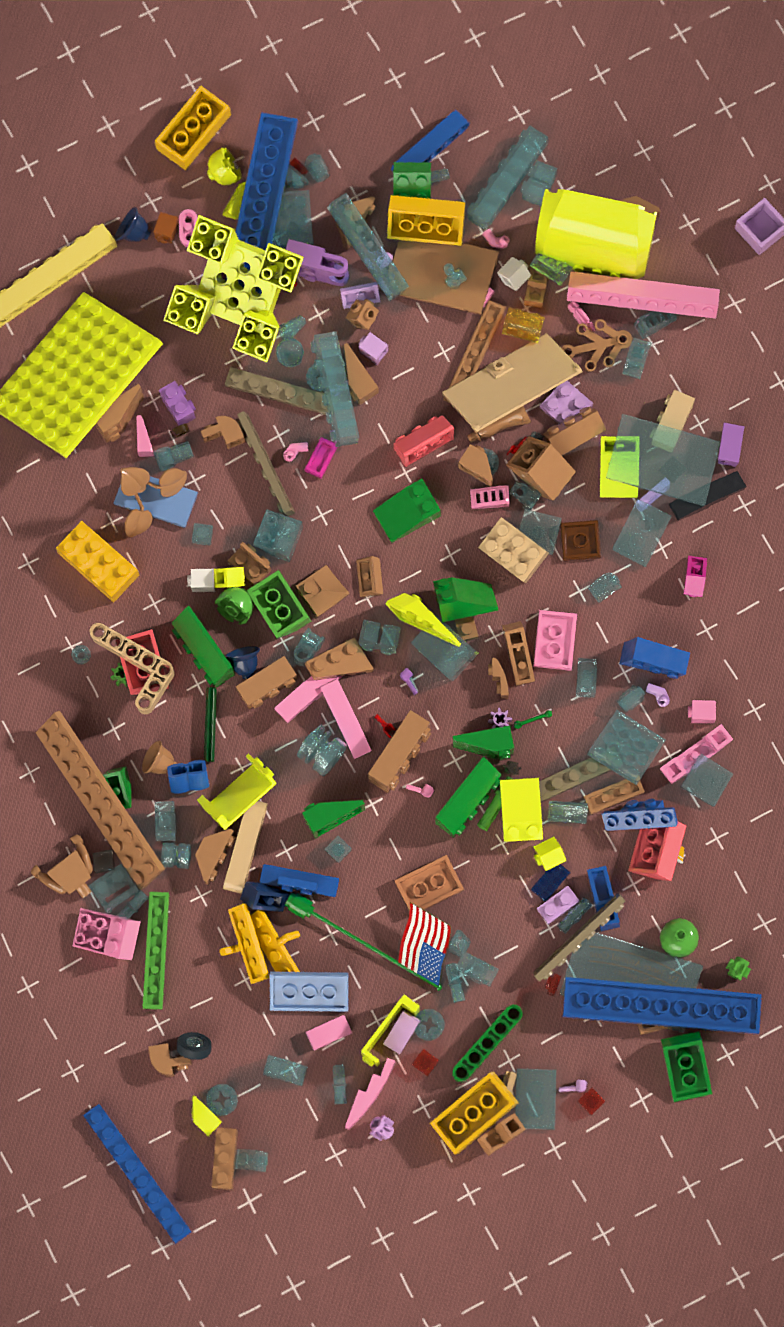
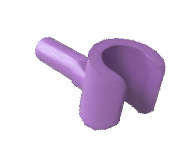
(405, 675)

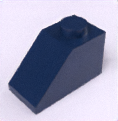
(263, 897)

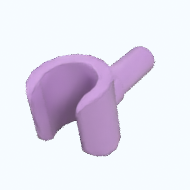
(581, 1086)

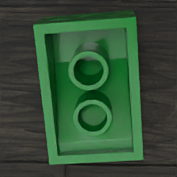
(407, 511)
(463, 598)
(490, 743)
(329, 815)
(686, 1066)

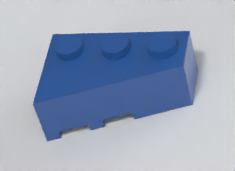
(654, 657)

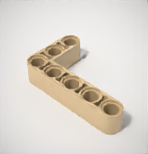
(137, 660)

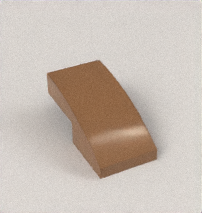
(535, 289)

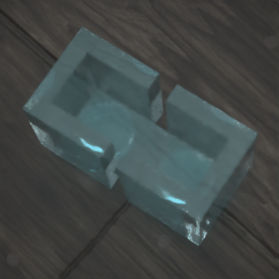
(541, 178)
(389, 639)

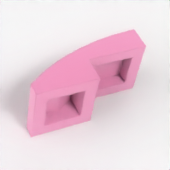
(328, 1032)

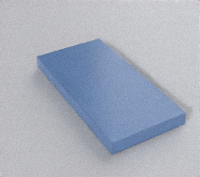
(168, 509)
(309, 991)

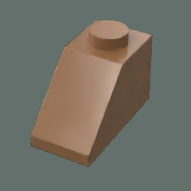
(476, 464)

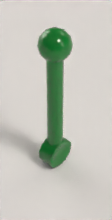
(518, 724)

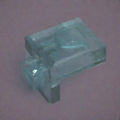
(604, 586)
(251, 1160)

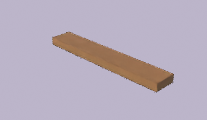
(479, 342)

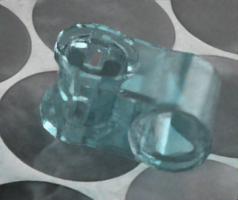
(310, 644)

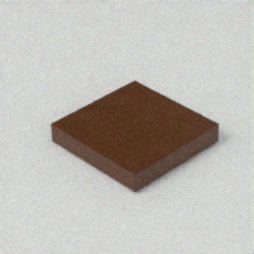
(580, 540)

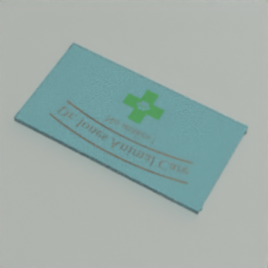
(625, 962)

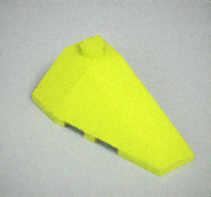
(415, 613)

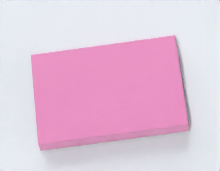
(555, 640)

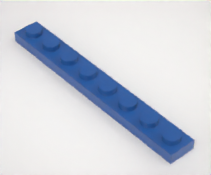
(137, 1173)

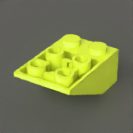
(608, 487)

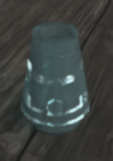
(292, 327)

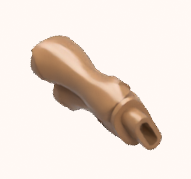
(515, 418)

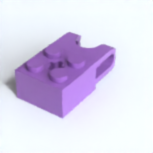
(318, 264)

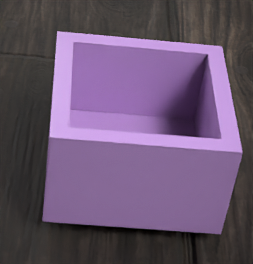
(761, 226)

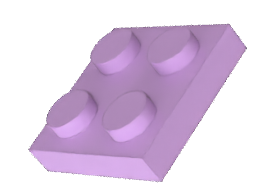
(564, 402)

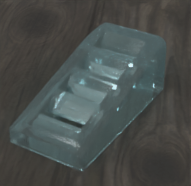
(551, 268)
(646, 329)
(459, 943)

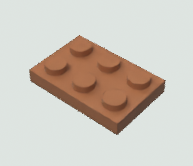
(429, 884)

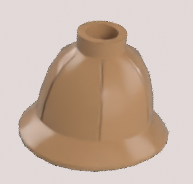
(157, 759)

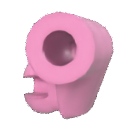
(496, 242)
(293, 449)

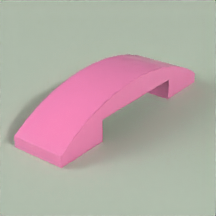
(708, 746)

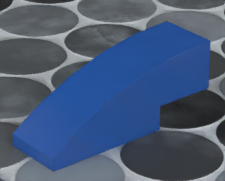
(602, 893)

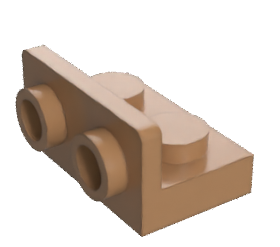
(254, 567)

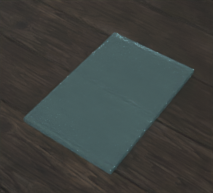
(663, 460)

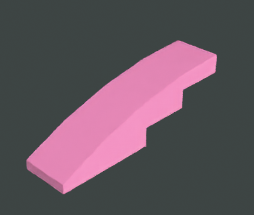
(301, 698)
(345, 718)
(366, 1099)

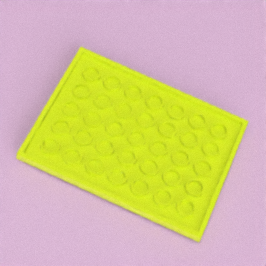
(76, 374)

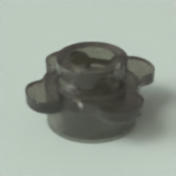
(511, 767)

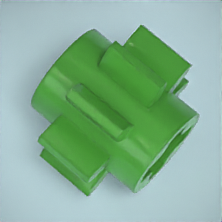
(117, 675)
(738, 968)

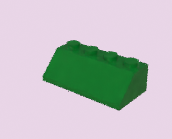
(202, 647)
(468, 798)

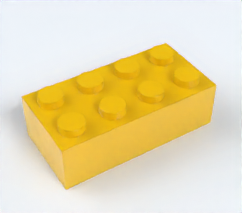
(193, 127)
(425, 220)
(97, 561)
(474, 1113)

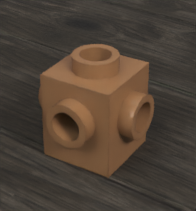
(362, 314)

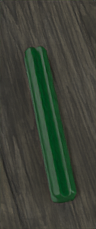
(210, 724)

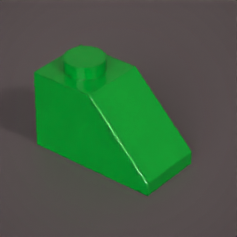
(120, 784)

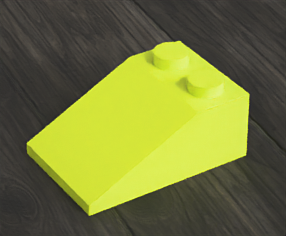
(521, 809)

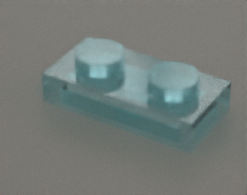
(567, 812)

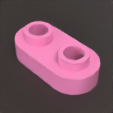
(186, 229)

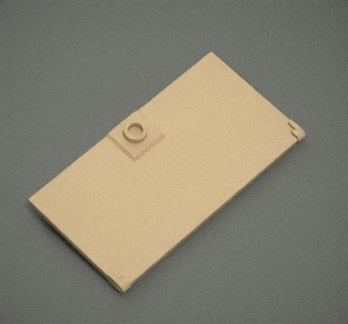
(511, 382)

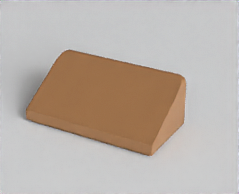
(369, 576)

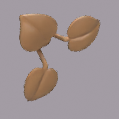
(135, 481)

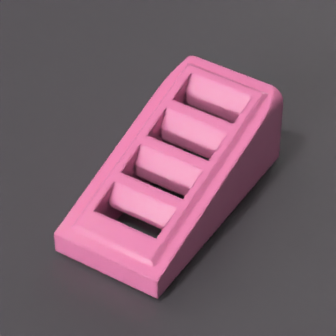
(143, 443)
(490, 504)

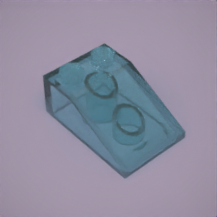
(444, 655)

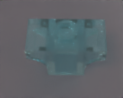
(636, 358)
(165, 821)
(476, 969)

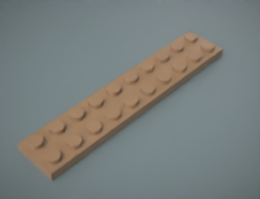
(100, 800)

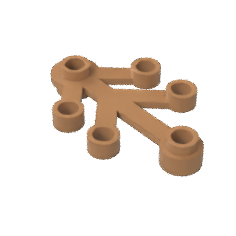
(600, 344)

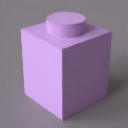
(372, 348)

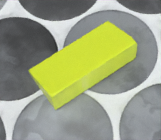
(233, 207)

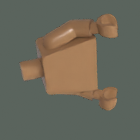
(70, 872)

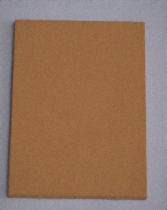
(423, 271)

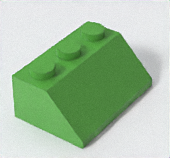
(279, 605)

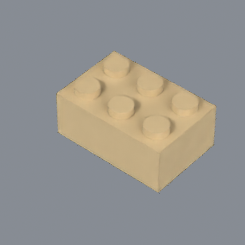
(513, 550)

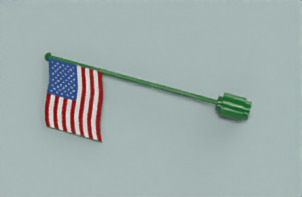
(421, 945)

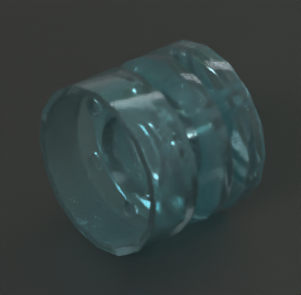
(318, 747)

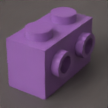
(177, 404)

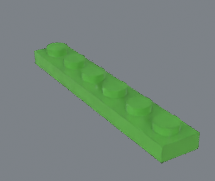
(156, 950)

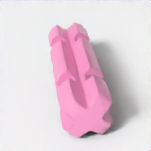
(580, 315)

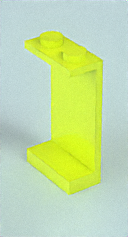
(240, 794)
(405, 1003)

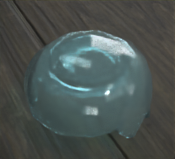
(289, 352)

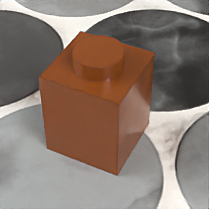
(166, 228)

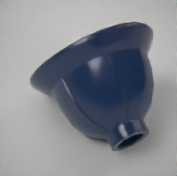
(133, 227)
(244, 660)

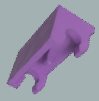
(730, 444)

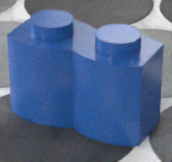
(188, 776)

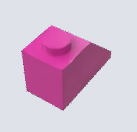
(695, 576)

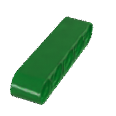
(490, 1034)

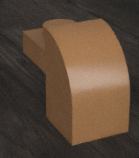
(225, 427)
(162, 1062)
(501, 1134)

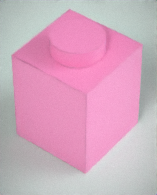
(702, 711)

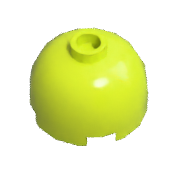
(223, 168)

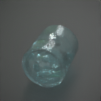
(176, 855)

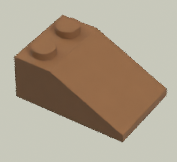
(119, 414)

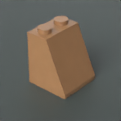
(541, 467)

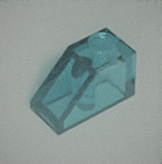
(586, 677)
(285, 1070)

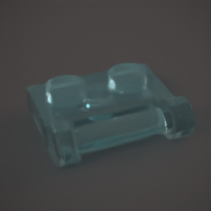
(110, 884)

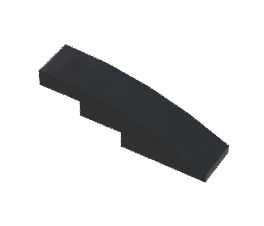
(718, 491)

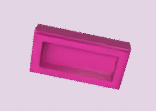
(321, 458)

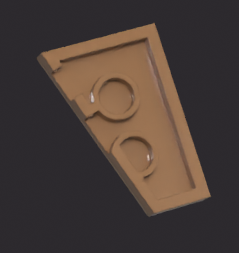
(340, 660)

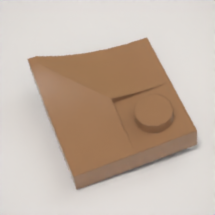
(321, 591)

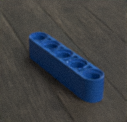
(436, 139)

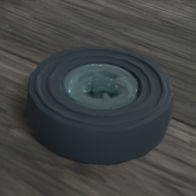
(194, 1046)

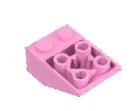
(106, 934)

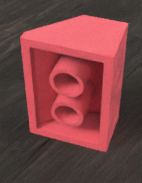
(424, 440)
(135, 676)
(657, 852)

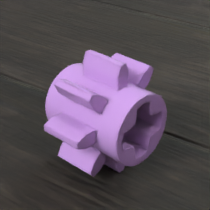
(499, 715)
(381, 1127)

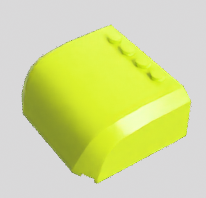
(595, 233)

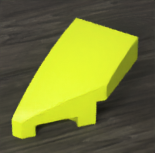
(204, 1117)

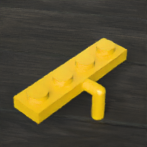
(247, 944)
(272, 944)

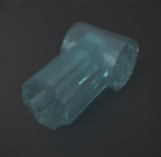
(169, 457)

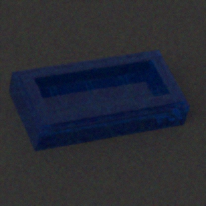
(550, 882)

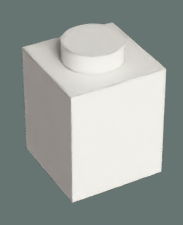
(514, 273)
(201, 580)

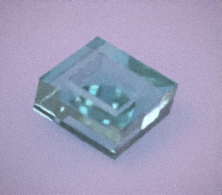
(202, 534)
(338, 849)

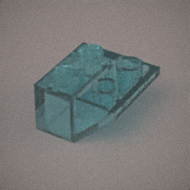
(278, 535)

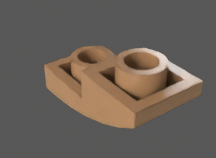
(498, 675)

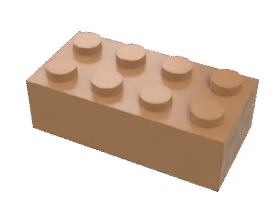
(399, 751)

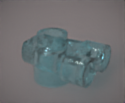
(454, 277)
(529, 496)

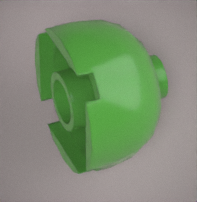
(235, 604)
(679, 937)

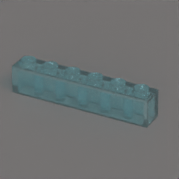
(507, 178)
(367, 247)
(335, 389)

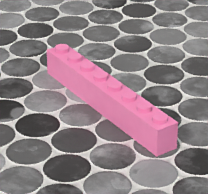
(643, 295)

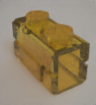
(523, 325)

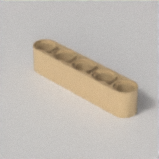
(245, 847)

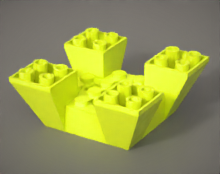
(269, 270)

